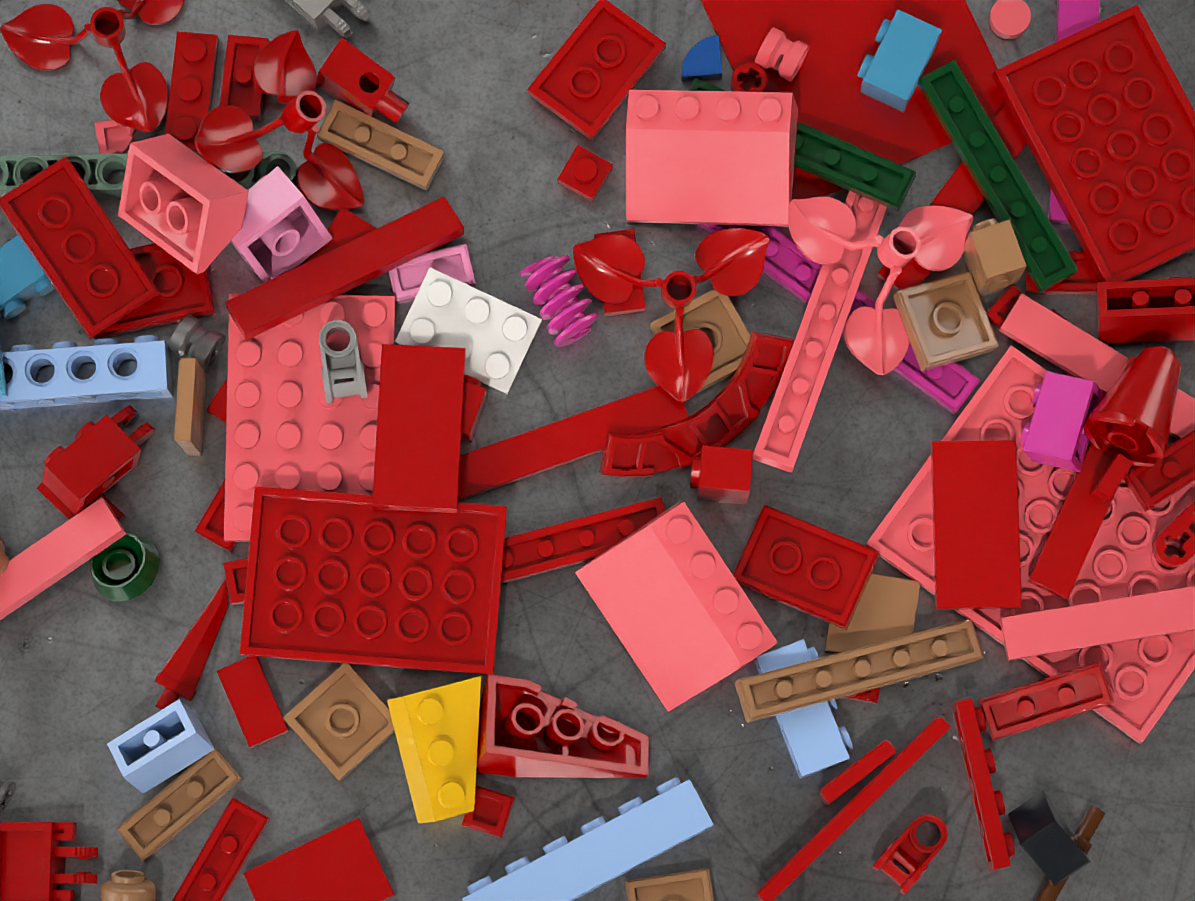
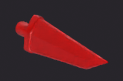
(188, 661)

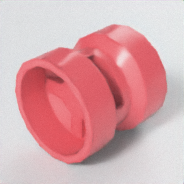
(772, 54)

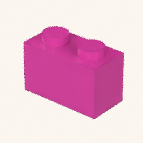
(1058, 421)

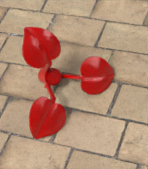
(43, 38)
(231, 144)
(680, 359)

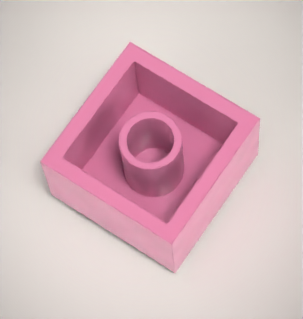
(278, 227)

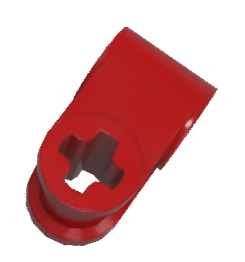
(910, 853)

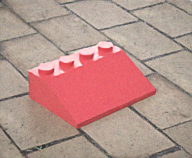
(710, 157)
(676, 606)

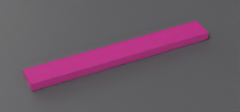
(796, 273)

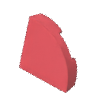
(113, 137)

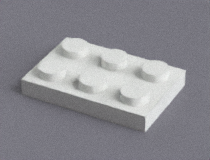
(464, 317)

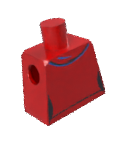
(348, 71)

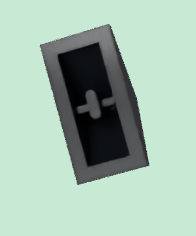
(1047, 838)

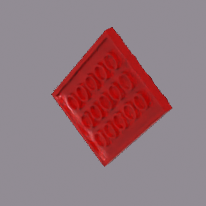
(1111, 142)
(372, 583)

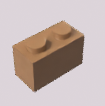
(993, 256)

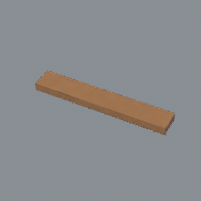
(858, 670)

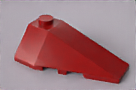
(543, 736)

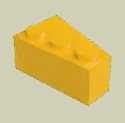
(439, 747)

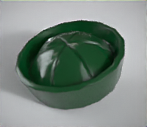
(125, 567)

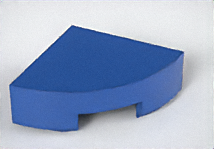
(703, 60)

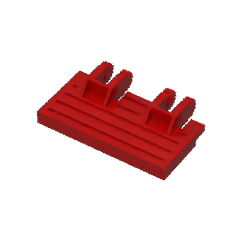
(35, 864)

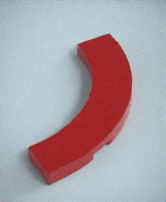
(712, 425)

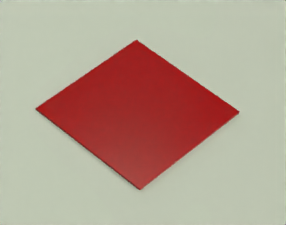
(828, 82)

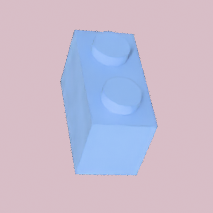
(160, 746)

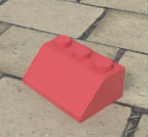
(181, 201)

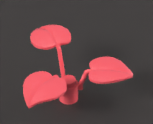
(927, 233)

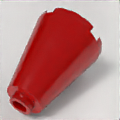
(1138, 408)

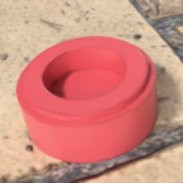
(1009, 18)

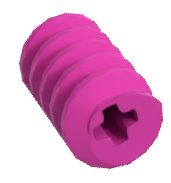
(559, 299)

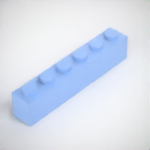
(603, 849)

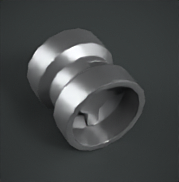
(196, 341)

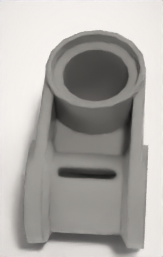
(341, 365)

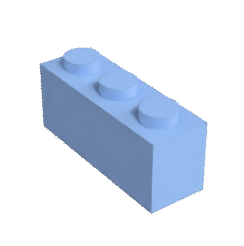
(808, 732)

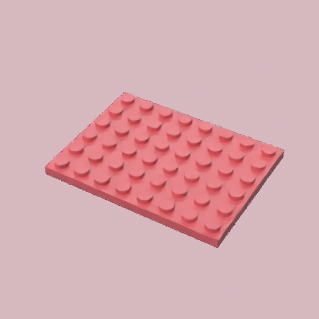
(1119, 564)

